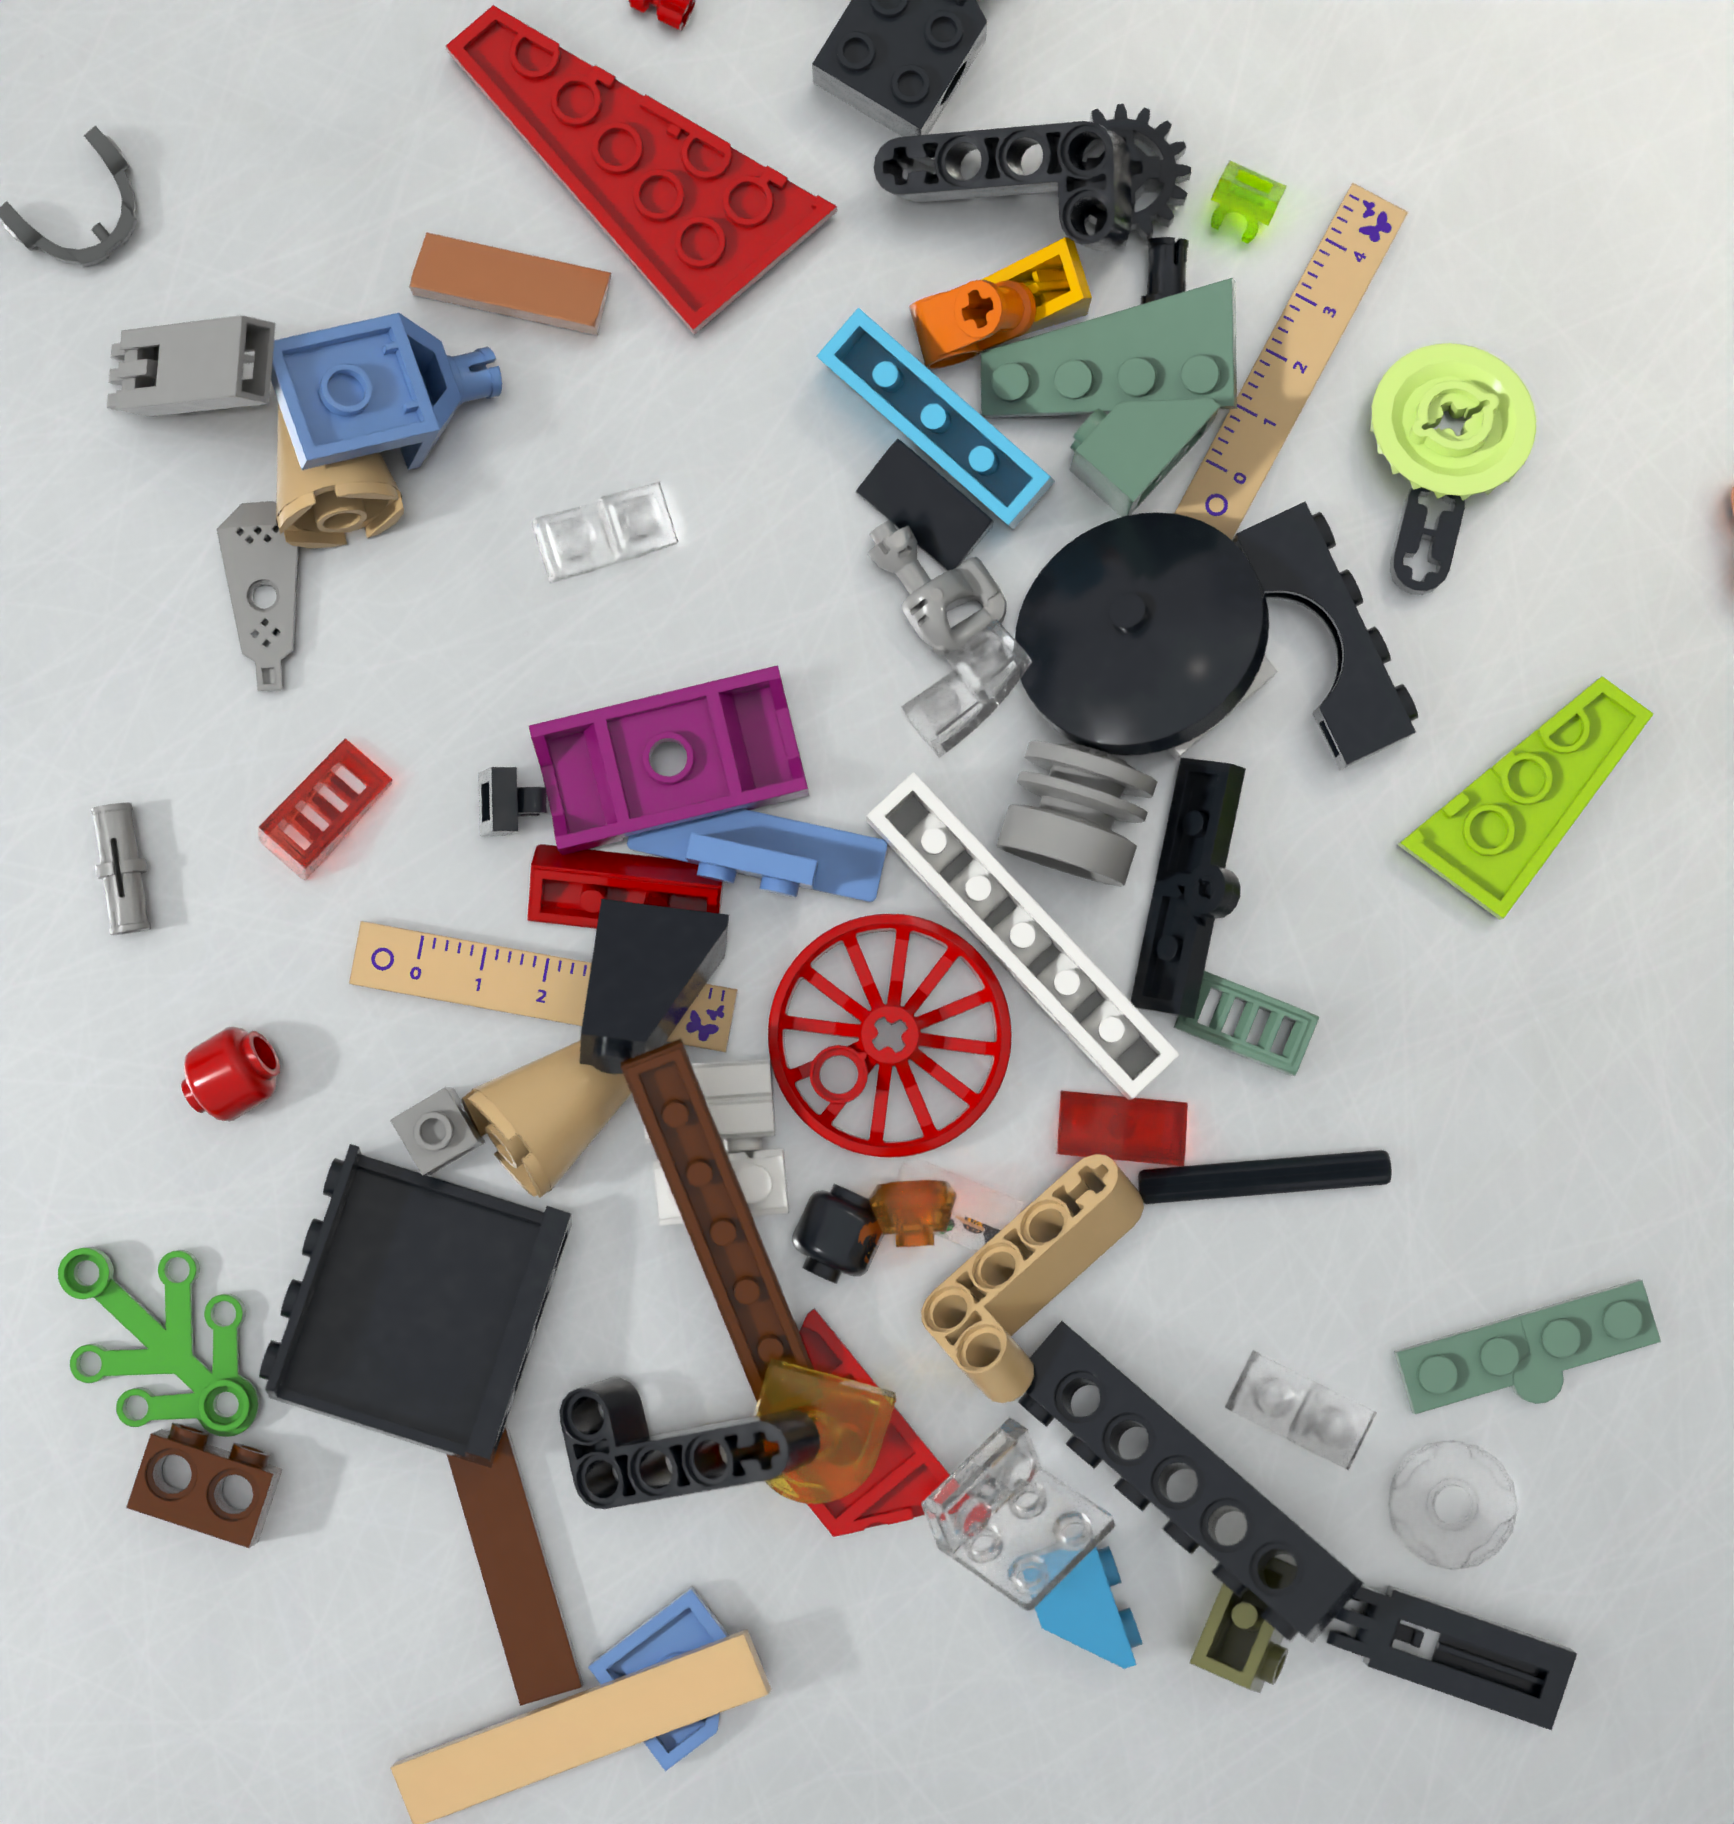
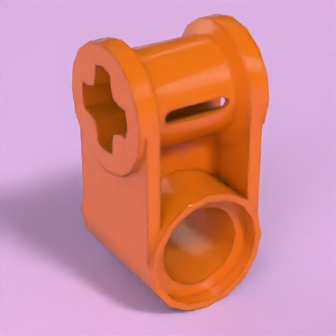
(971, 319)

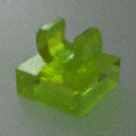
(1247, 194)

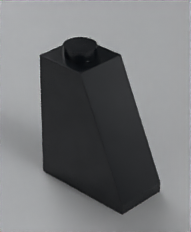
(645, 977)

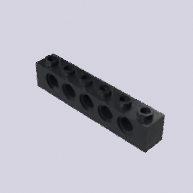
(1321, 1581)

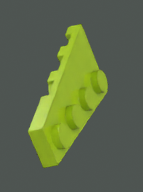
(1520, 809)

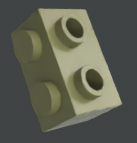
(1238, 1640)

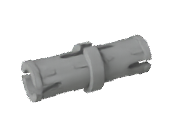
(127, 908)

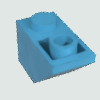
(1086, 1612)

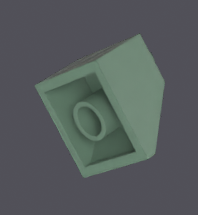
(1137, 446)

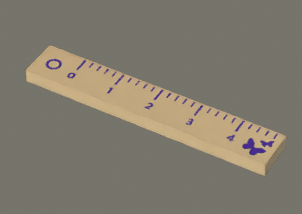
(1292, 360)
(509, 981)

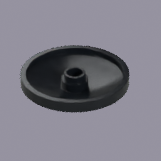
(1142, 633)

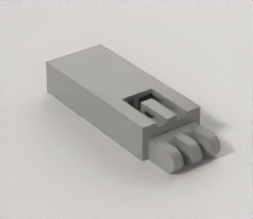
(192, 366)

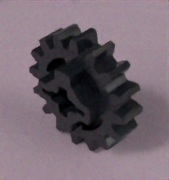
(1146, 171)

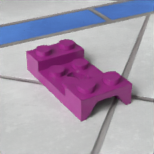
(735, 746)

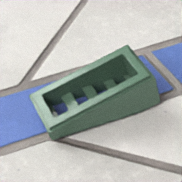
(1295, 1046)

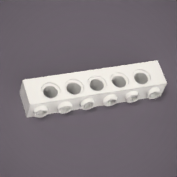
(1021, 936)

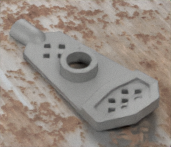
(257, 565)

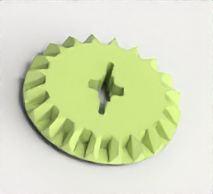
(1466, 385)

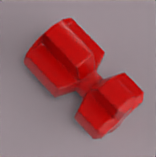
(671, 12)

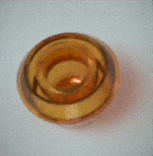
(913, 1210)

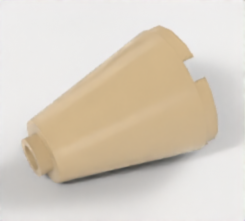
(332, 499)
(545, 1115)

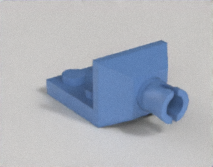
(374, 389)

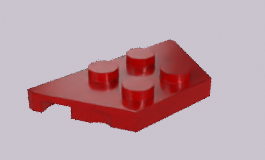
(905, 1466)

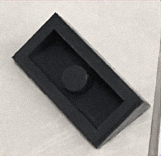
(918, 496)

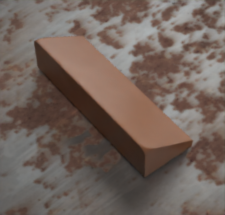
(510, 283)

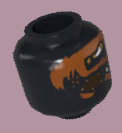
(837, 1234)

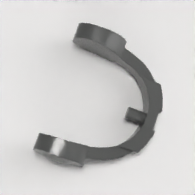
(114, 160)

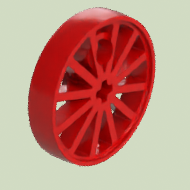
(867, 1056)

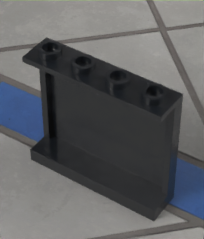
(415, 1307)

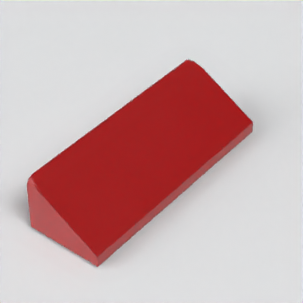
(571, 885)

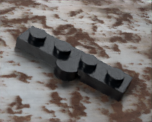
(1189, 887)

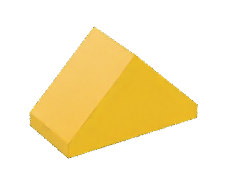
(1055, 282)

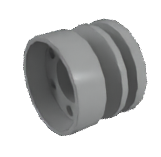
(1077, 812)

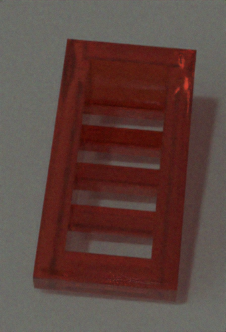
(288, 813)

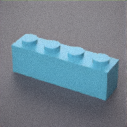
(935, 418)

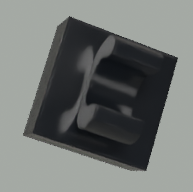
(503, 802)

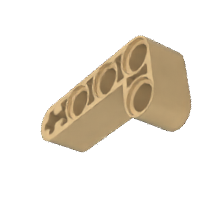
(1026, 1269)

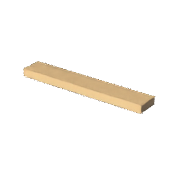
(581, 1728)

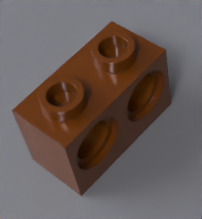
(202, 1502)

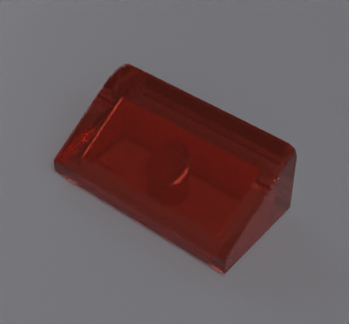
(1122, 1128)

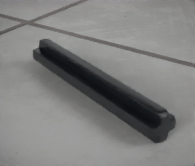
(1265, 1177)

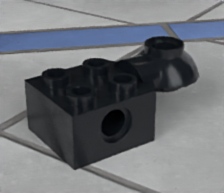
(901, 58)

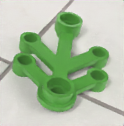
(168, 1348)

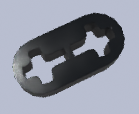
(1411, 532)

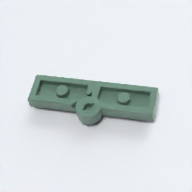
(1528, 1349)

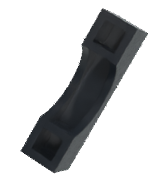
(1295, 565)

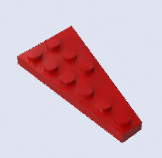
(660, 186)

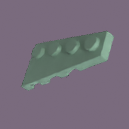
(1141, 353)

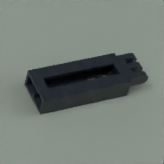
(1471, 1658)

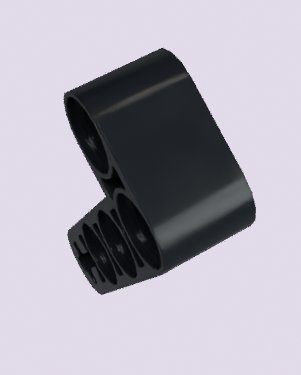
(1003, 175)
(694, 1452)

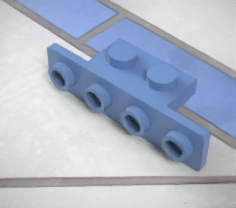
(772, 848)

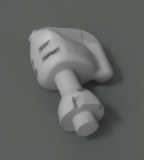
(931, 599)

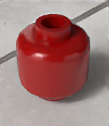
(230, 1073)

